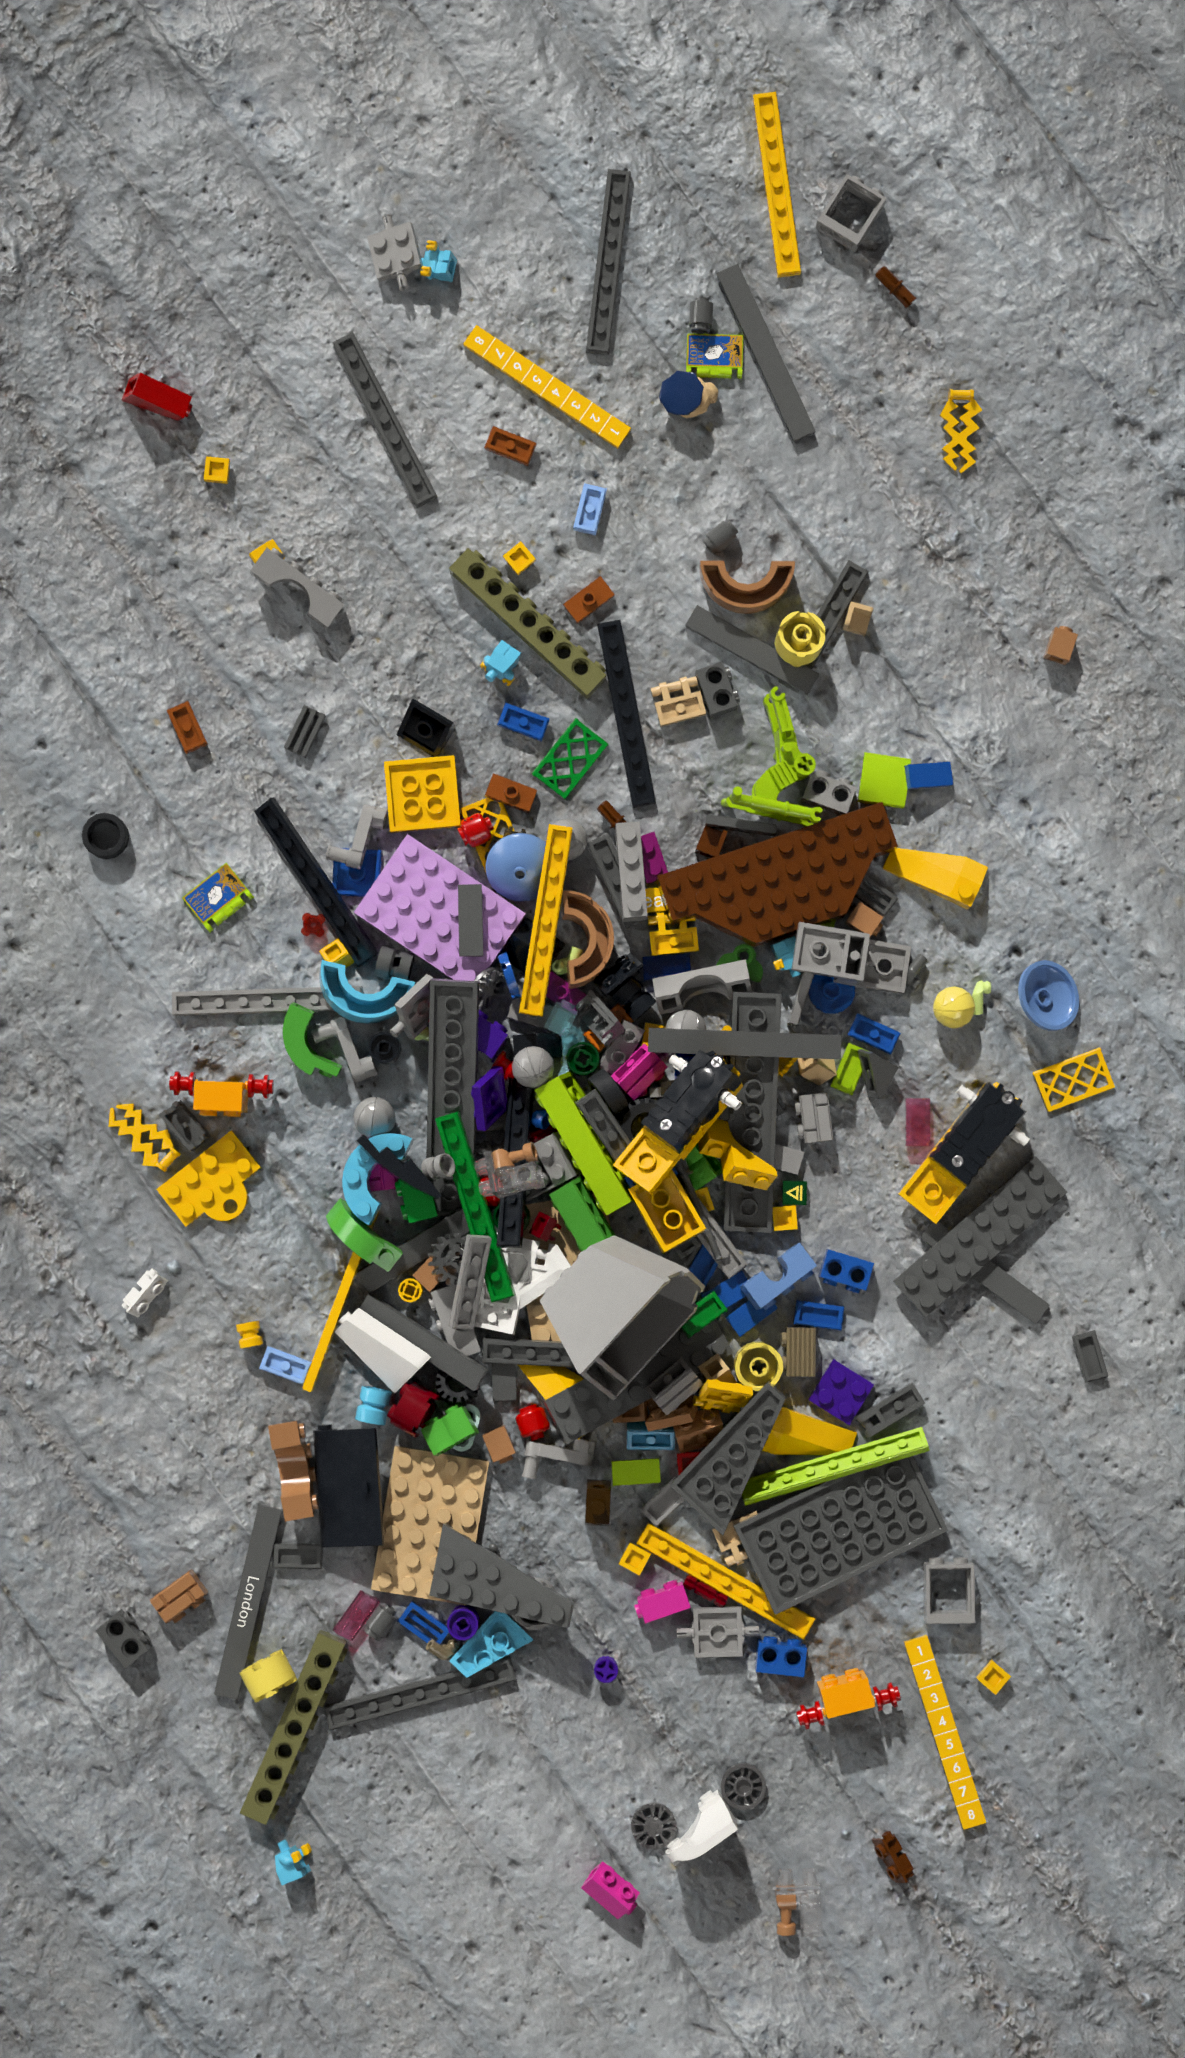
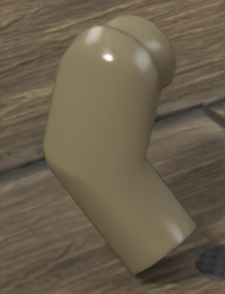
(443, 1651)

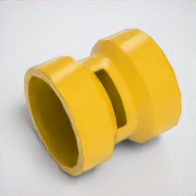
(412, 1287)
(249, 1334)

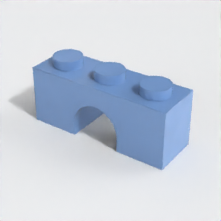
(795, 1264)

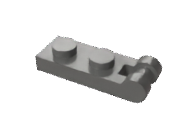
(891, 1409)

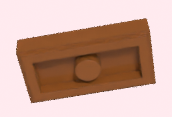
(510, 446)
(588, 600)
(187, 727)
(510, 793)

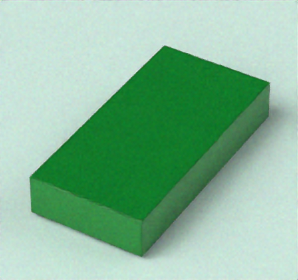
(707, 1311)

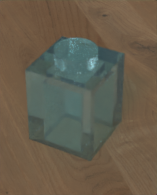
(561, 1018)

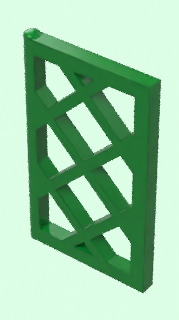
(590, 758)

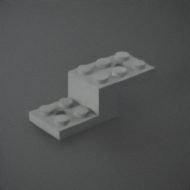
(851, 958)

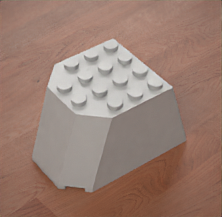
(619, 1310)

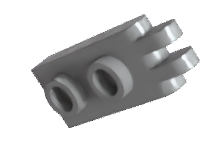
(621, 1048)

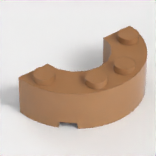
(746, 597)
(599, 933)
(294, 1470)

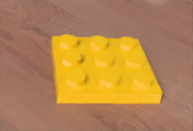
(422, 794)

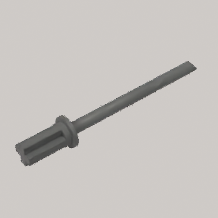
(683, 1171)

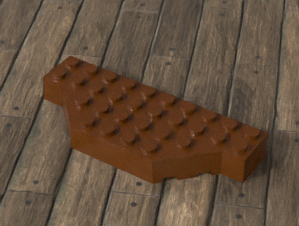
(782, 881)

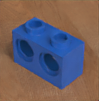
(847, 1265)
(779, 1664)

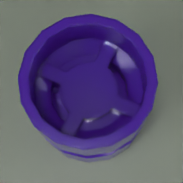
(463, 1622)

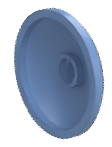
(515, 854)
(1048, 995)

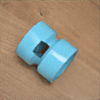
(373, 1405)

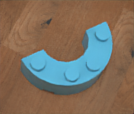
(354, 1004)
(358, 1172)

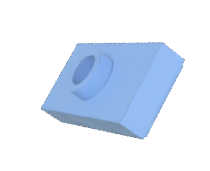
(590, 509)
(285, 1365)

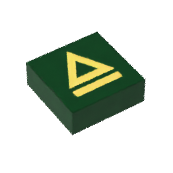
(794, 1193)

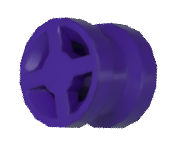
(606, 1674)

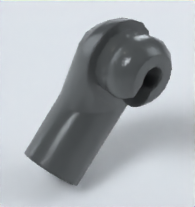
(913, 970)

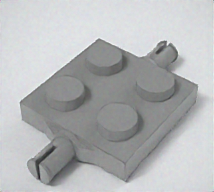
(395, 252)
(413, 1009)
(717, 1632)

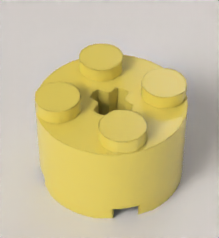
(789, 642)
(746, 1359)
(268, 1676)

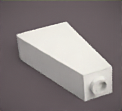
(381, 1348)

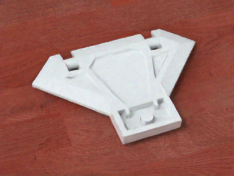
(528, 1282)

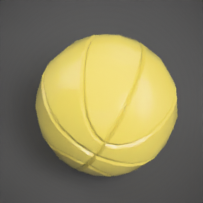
(954, 1007)

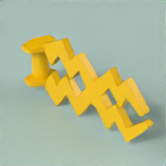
(960, 438)
(149, 1159)

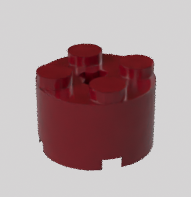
(413, 1408)

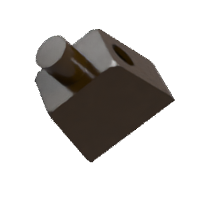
(598, 1502)

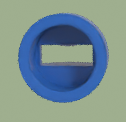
(540, 1119)

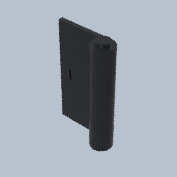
(348, 1487)

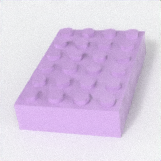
(418, 909)

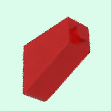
(157, 397)

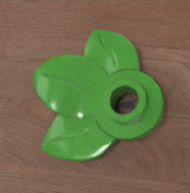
(754, 967)

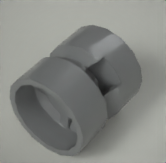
(387, 959)

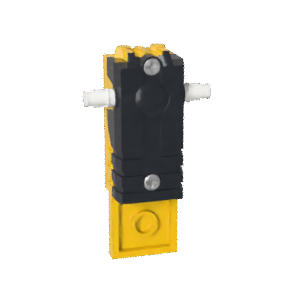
(680, 1118)
(964, 1149)

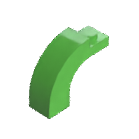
(297, 1045)
(361, 1237)

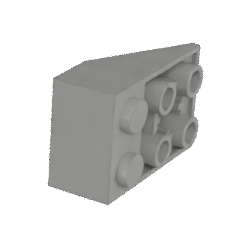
(555, 1164)

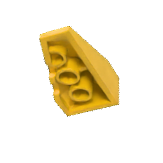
(941, 874)
(550, 1379)
(805, 1435)

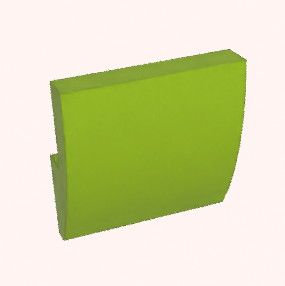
(883, 780)

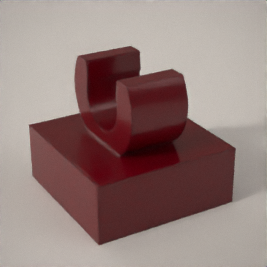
(544, 1226)

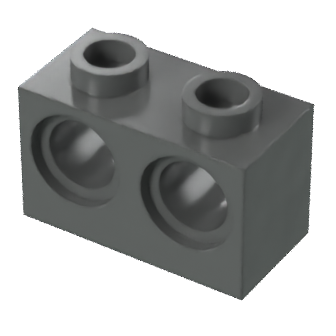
(711, 691)
(119, 1641)

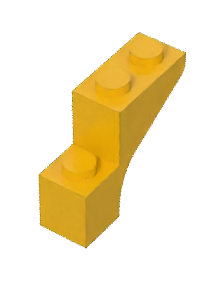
(737, 1162)

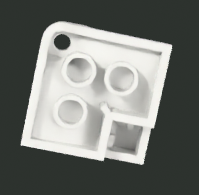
(710, 1828)

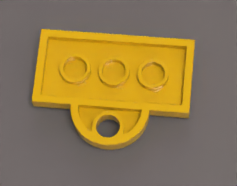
(211, 1182)

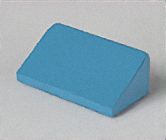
(640, 1439)

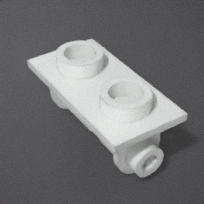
(138, 1301)

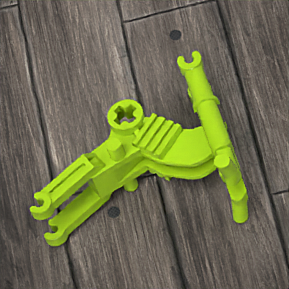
(781, 775)

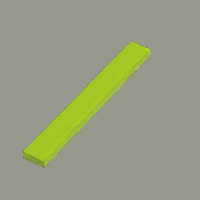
(835, 1465)

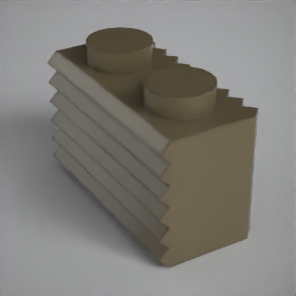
(800, 1351)

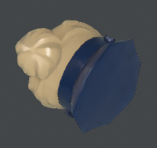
(687, 394)

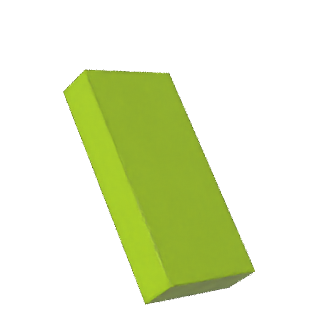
(848, 1071)
(636, 1471)

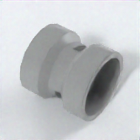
(438, 1167)

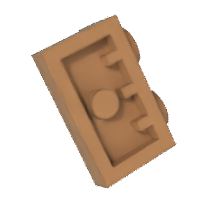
(658, 1419)
(700, 1432)

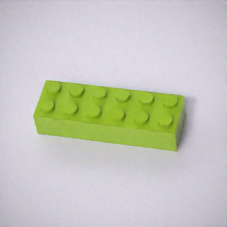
(583, 1143)

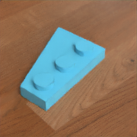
(492, 1641)

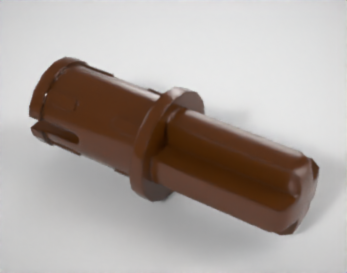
(895, 286)
(610, 814)

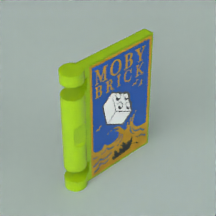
(715, 355)
(217, 896)

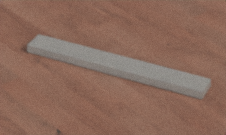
(248, 1001)

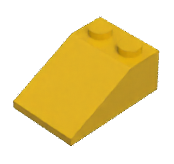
(668, 1213)

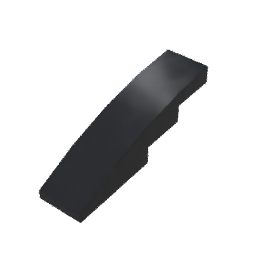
(405, 1172)

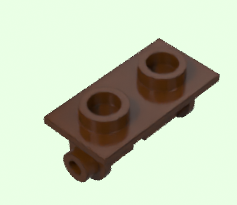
(899, 1867)

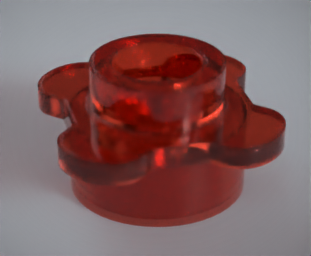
(308, 930)

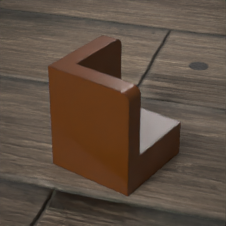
(711, 842)

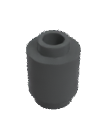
(701, 315)
(720, 537)
(381, 1621)

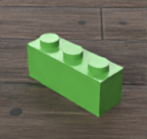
(581, 1214)

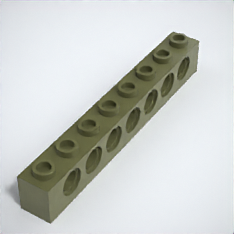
(462, 571)
(254, 1805)

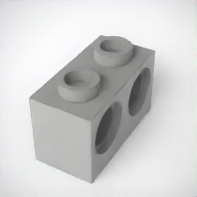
(827, 799)

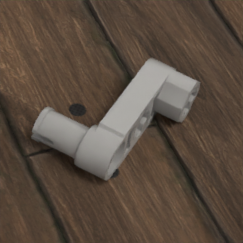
(370, 818)
(360, 1068)
(581, 1453)

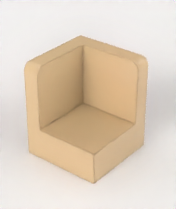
(857, 618)
(817, 1070)

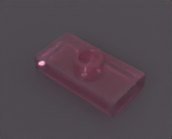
(917, 1122)
(356, 1615)

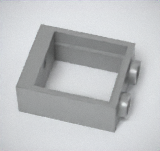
(841, 233)
(949, 1616)

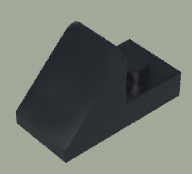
(548, 1041)

